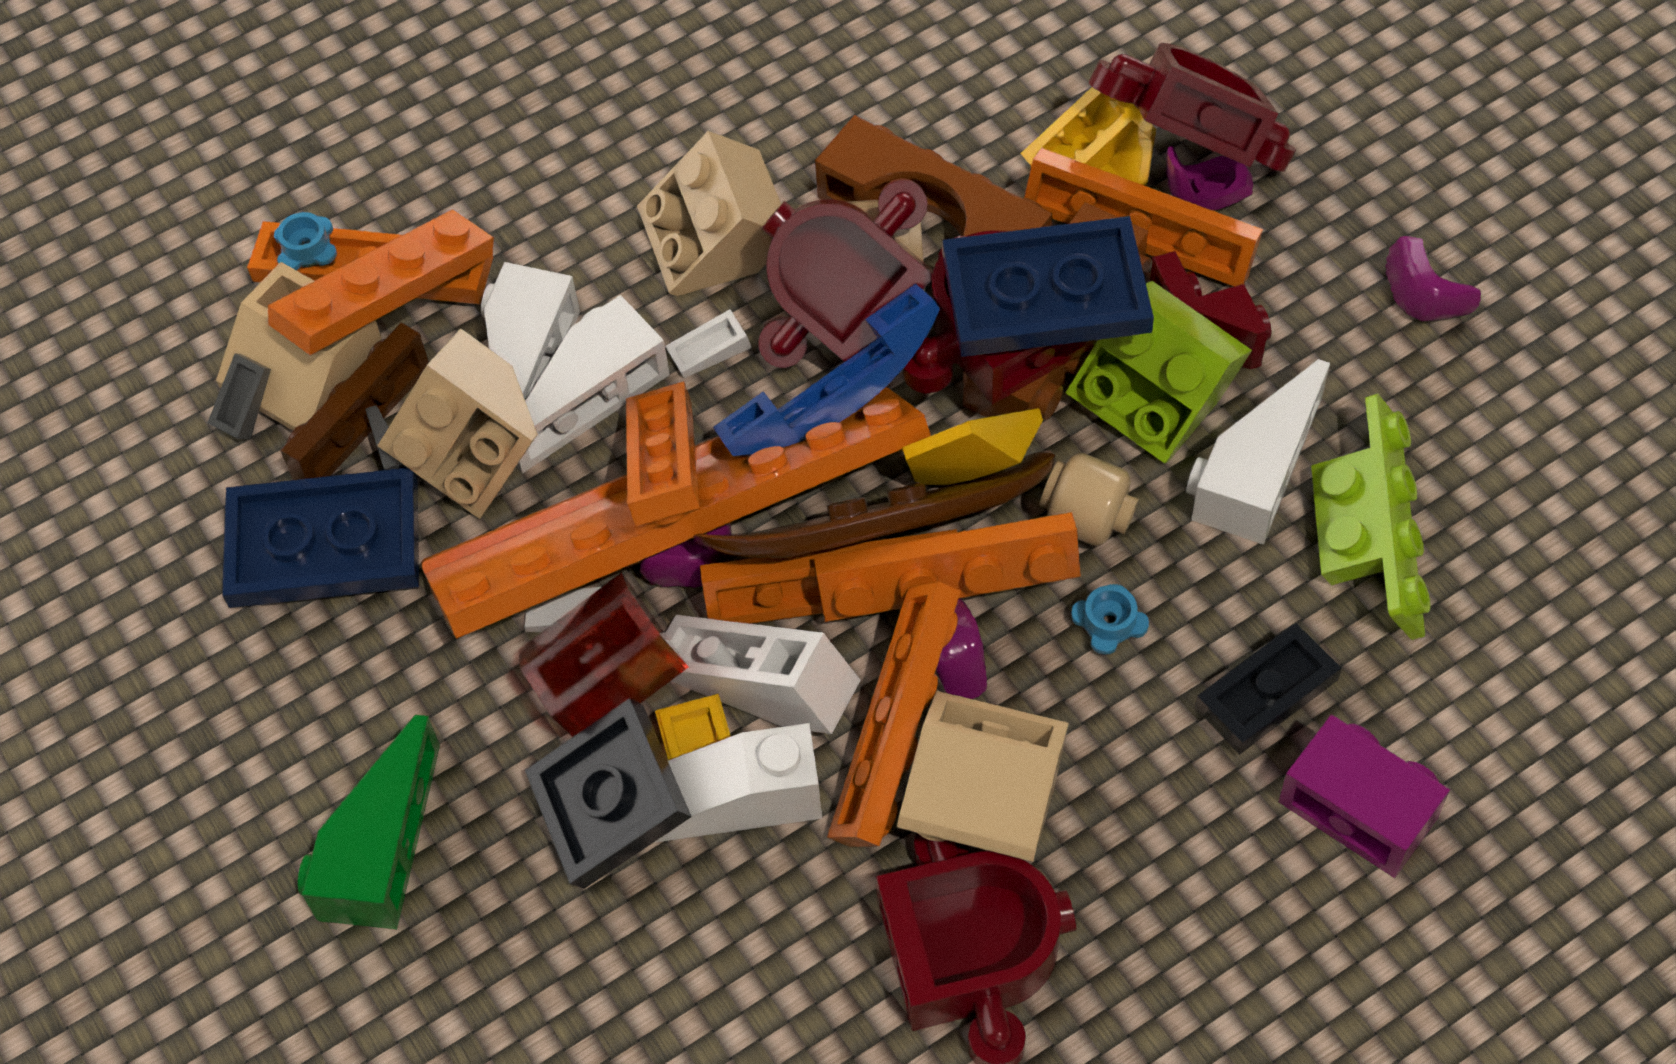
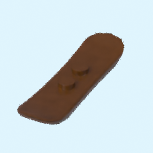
(907, 509)

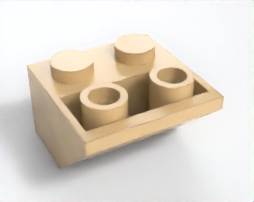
(710, 215)
(297, 380)
(463, 424)
(983, 776)

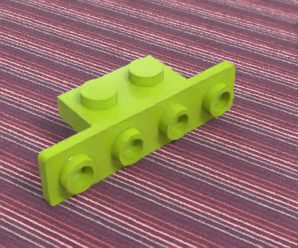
(1368, 518)

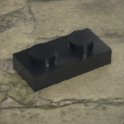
(1267, 688)

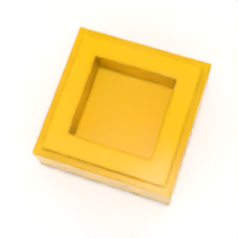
(692, 725)

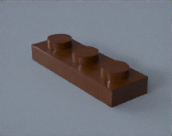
(342, 422)

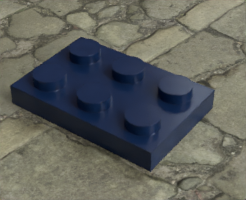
(1046, 286)
(321, 537)

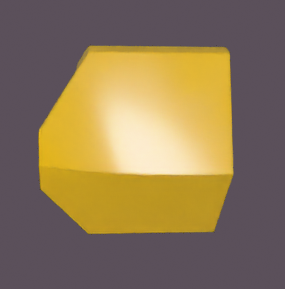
(1101, 135)
(973, 448)

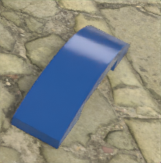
(900, 332)

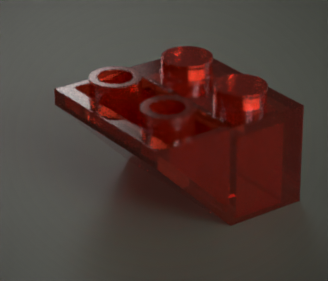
(599, 657)

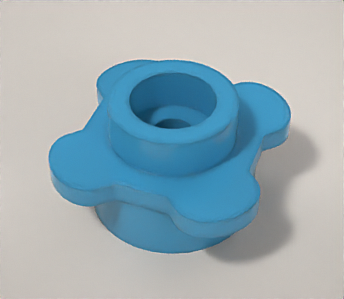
(305, 240)
(1110, 601)

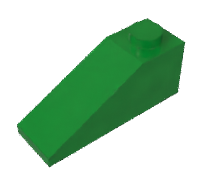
(372, 837)

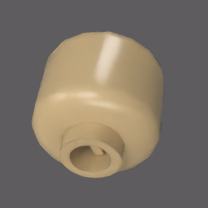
(1094, 495)

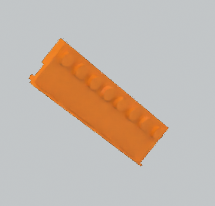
(597, 535)

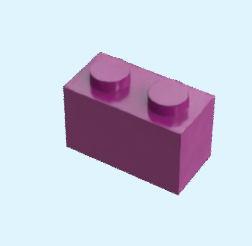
(1363, 794)

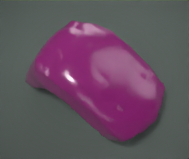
(1209, 183)
(1420, 289)
(682, 562)
(962, 659)

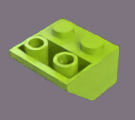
(1160, 381)

